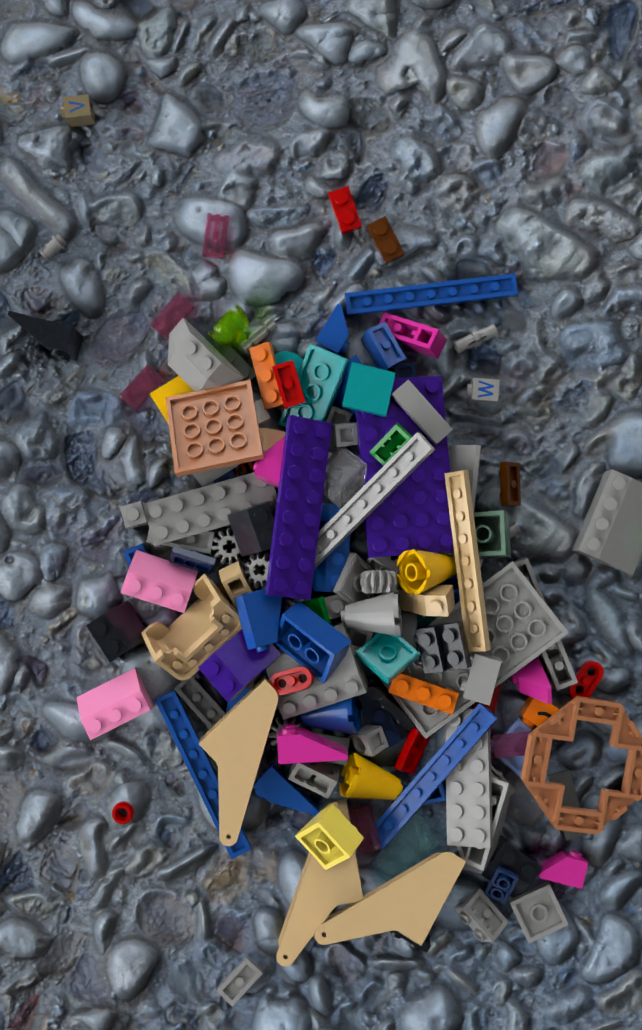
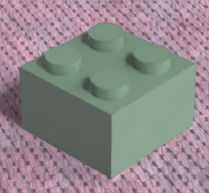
(493, 534)

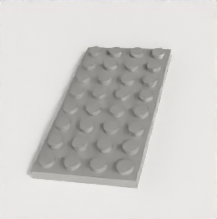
(518, 631)

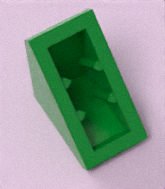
(390, 444)

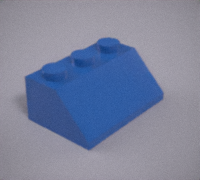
(311, 641)

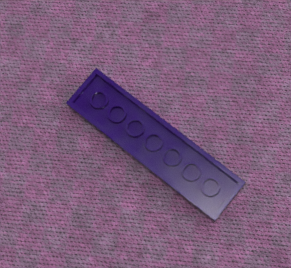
(298, 508)

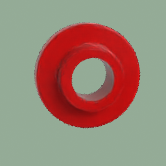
(117, 815)

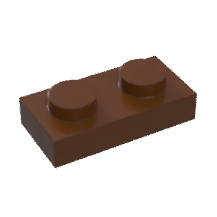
(385, 240)
(510, 484)

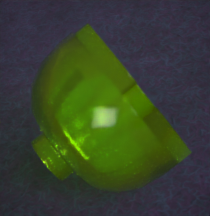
(230, 328)

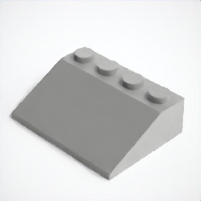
(613, 523)
(344, 683)

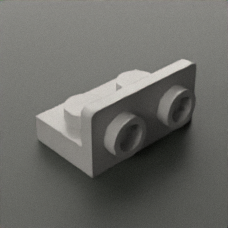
(481, 916)

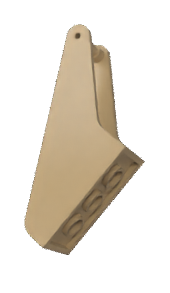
(237, 748)
(316, 897)
(401, 904)

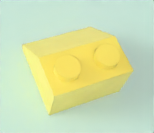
(330, 837)

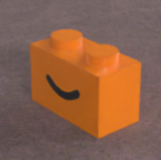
(536, 712)

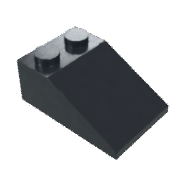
(59, 338)

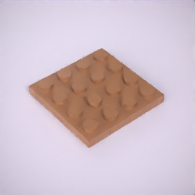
(214, 428)

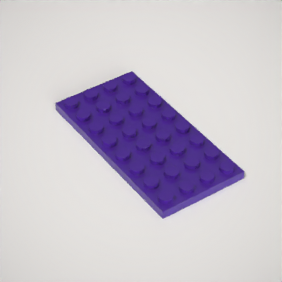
(418, 508)

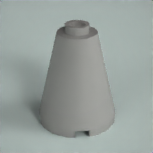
(375, 614)

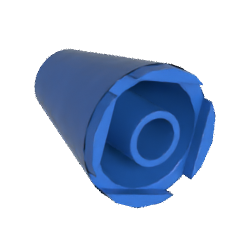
(337, 717)

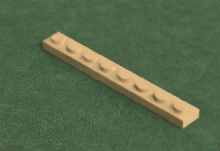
(467, 560)

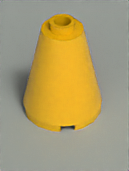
(424, 570)
(368, 780)

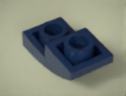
(501, 884)

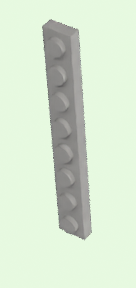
(372, 495)

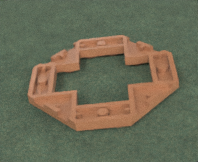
(562, 727)

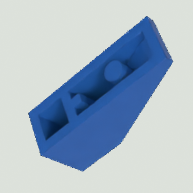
(279, 790)

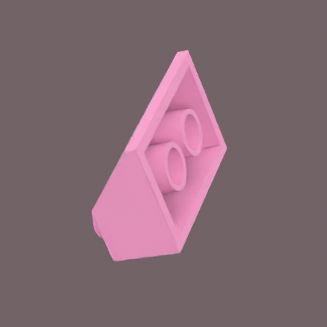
(159, 581)
(113, 703)

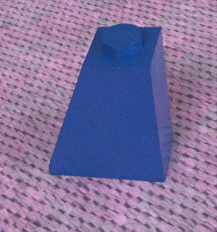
(259, 618)

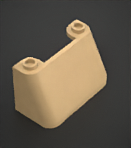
(195, 633)

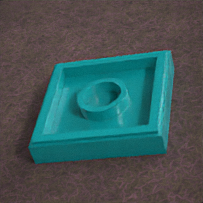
(368, 389)
(387, 655)

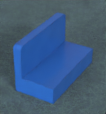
(382, 347)

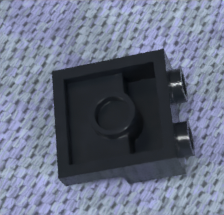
(442, 647)

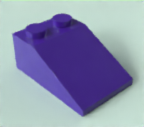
(236, 667)

